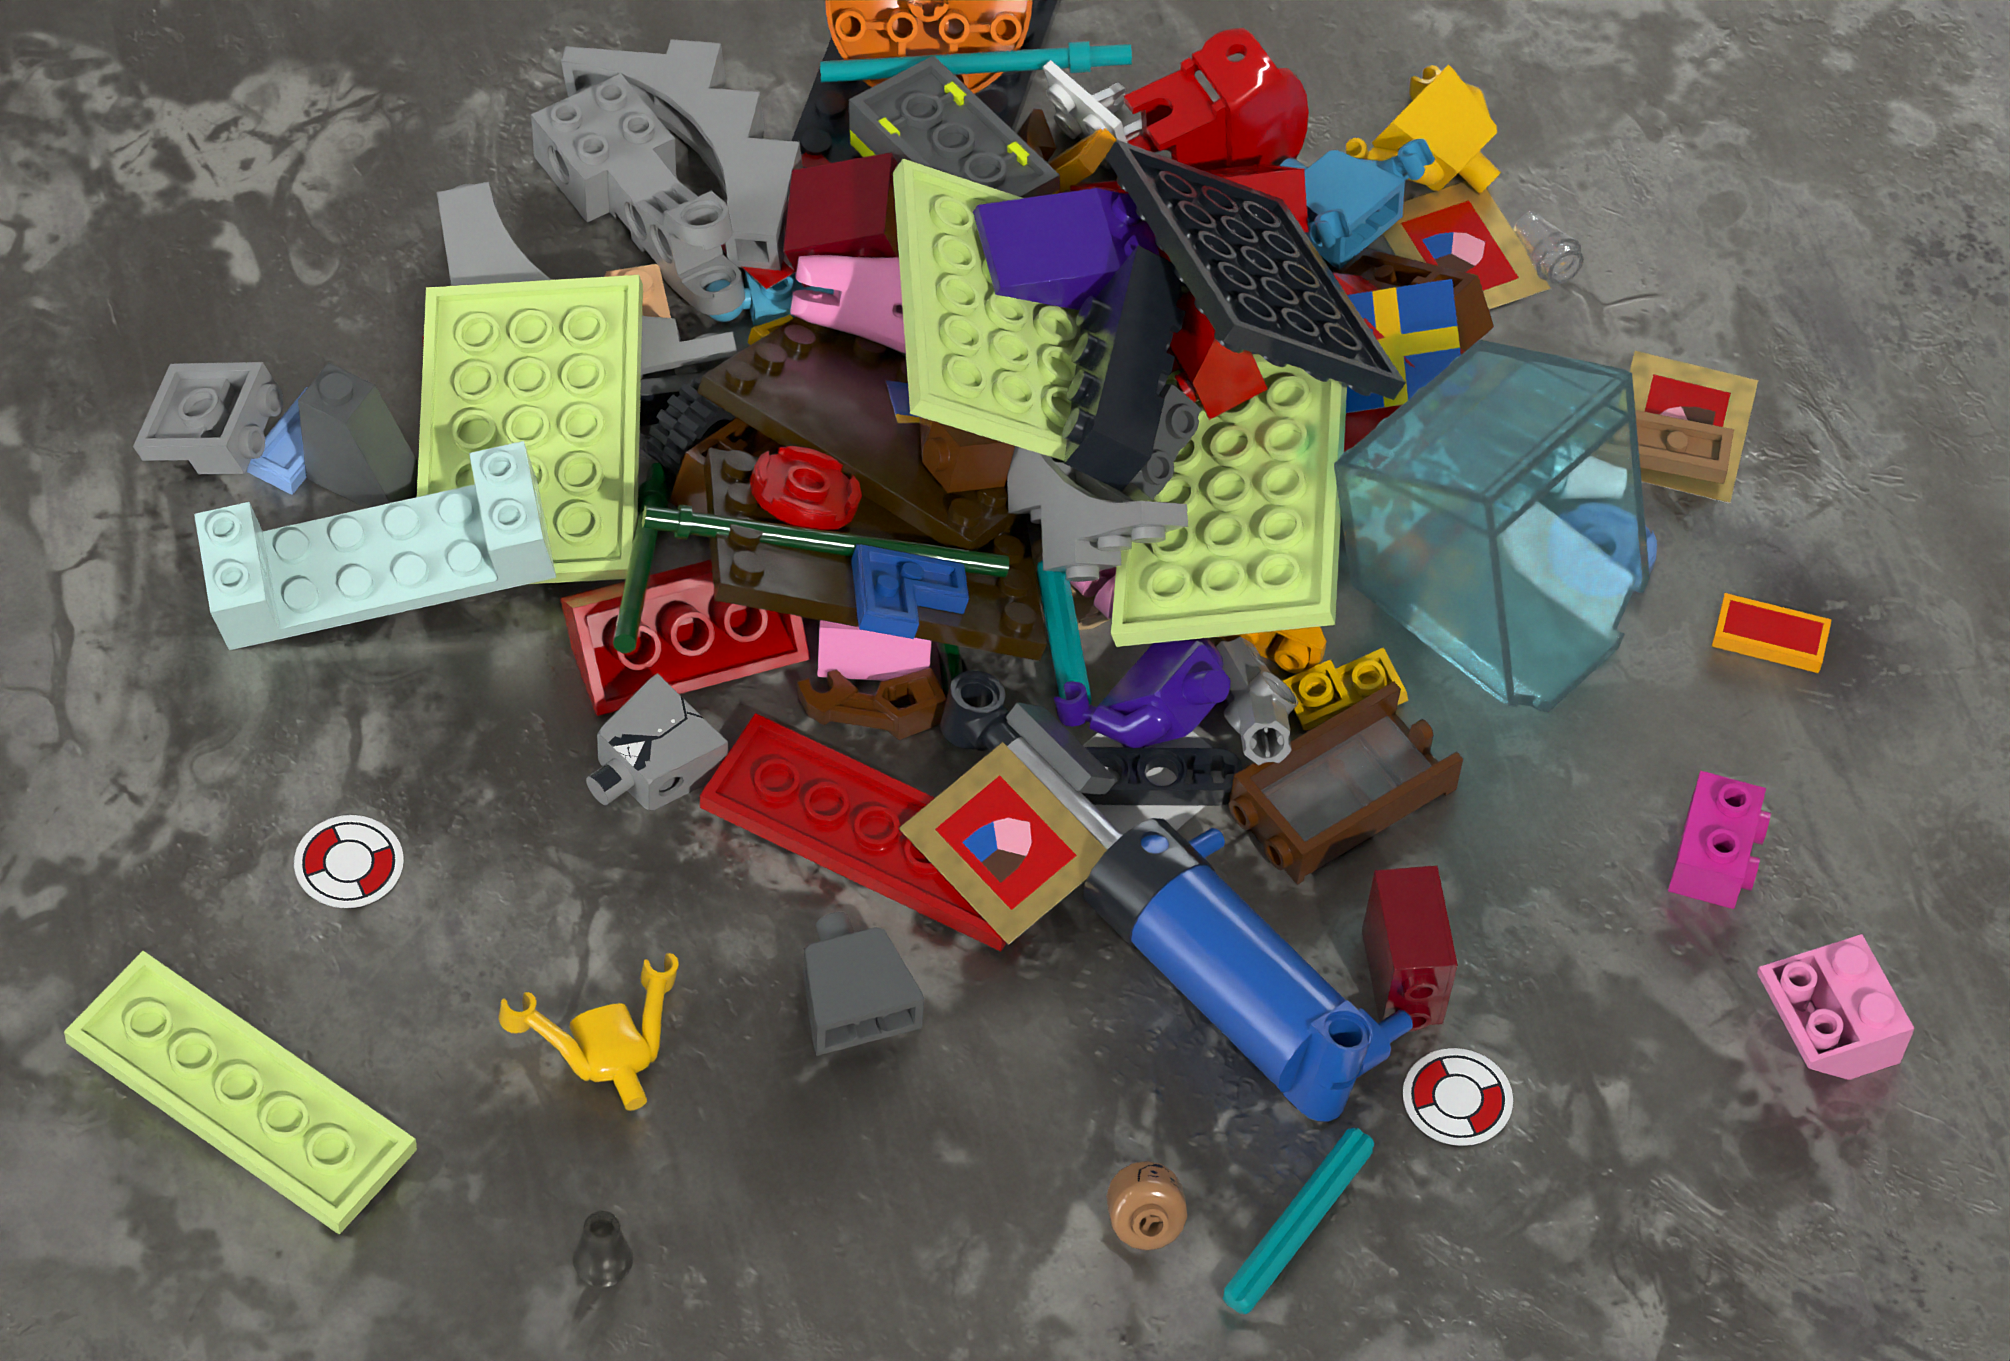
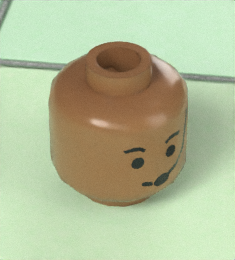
(1146, 1205)

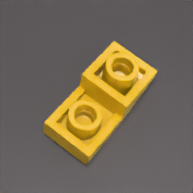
(1330, 690)

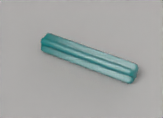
(1062, 629)

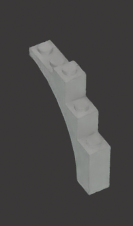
(719, 124)
(1082, 517)

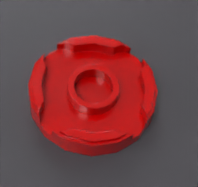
(805, 488)

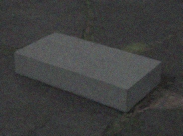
(1060, 749)

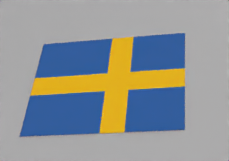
(1416, 325)

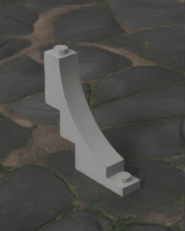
(484, 253)

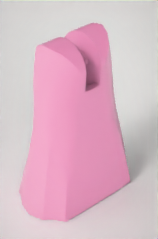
(863, 300)

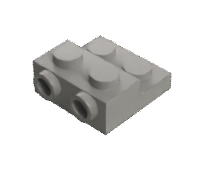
(210, 416)

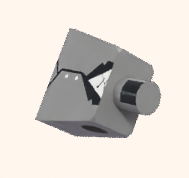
(655, 749)

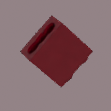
(843, 210)
(1409, 944)

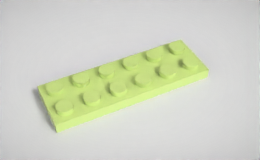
(241, 1092)

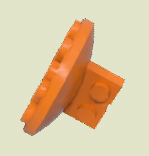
(928, 28)

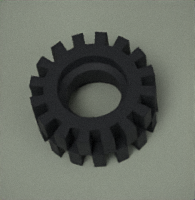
(684, 426)

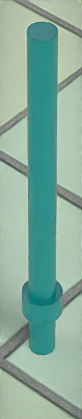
(1077, 57)

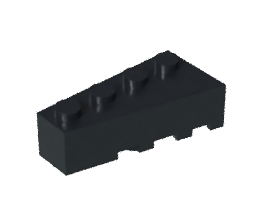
(1122, 369)

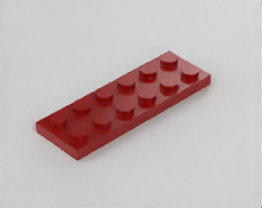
(837, 818)

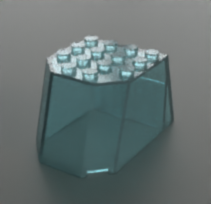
(1504, 518)

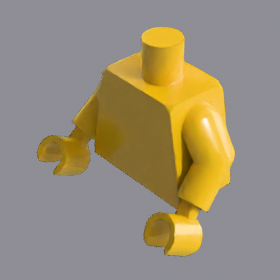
(1450, 120)

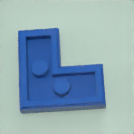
(896, 582)

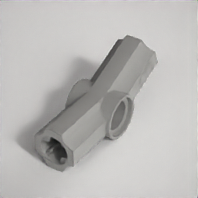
(1256, 703)

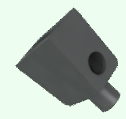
(857, 987)

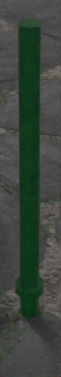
(686, 522)

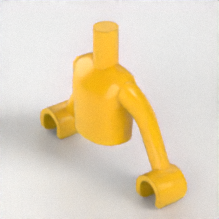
(605, 1037)

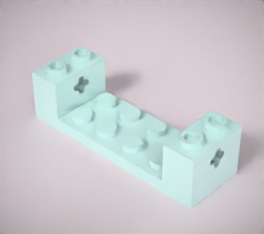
(376, 557)

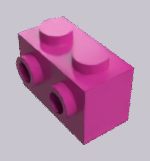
(1718, 840)

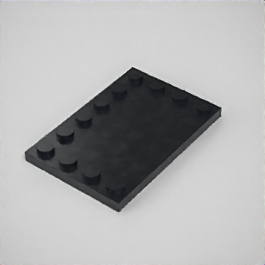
(1254, 272)

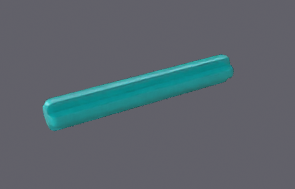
(1298, 1221)

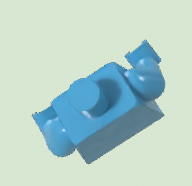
(1357, 198)

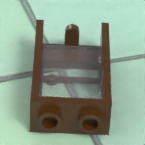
(1341, 784)

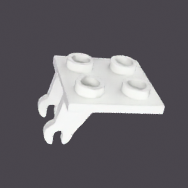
(1085, 113)

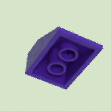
(1060, 244)

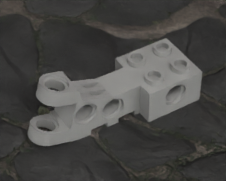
(621, 160)

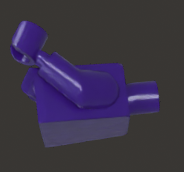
(1157, 698)

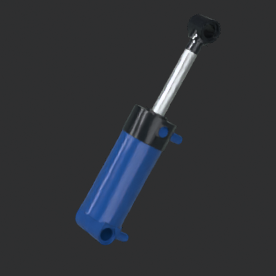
(1201, 932)

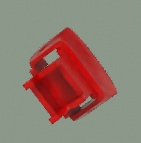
(1252, 123)

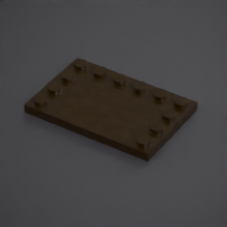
(832, 396)
(1000, 611)

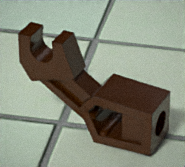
(878, 711)

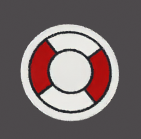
(348, 861)
(1458, 1096)

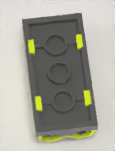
(945, 126)

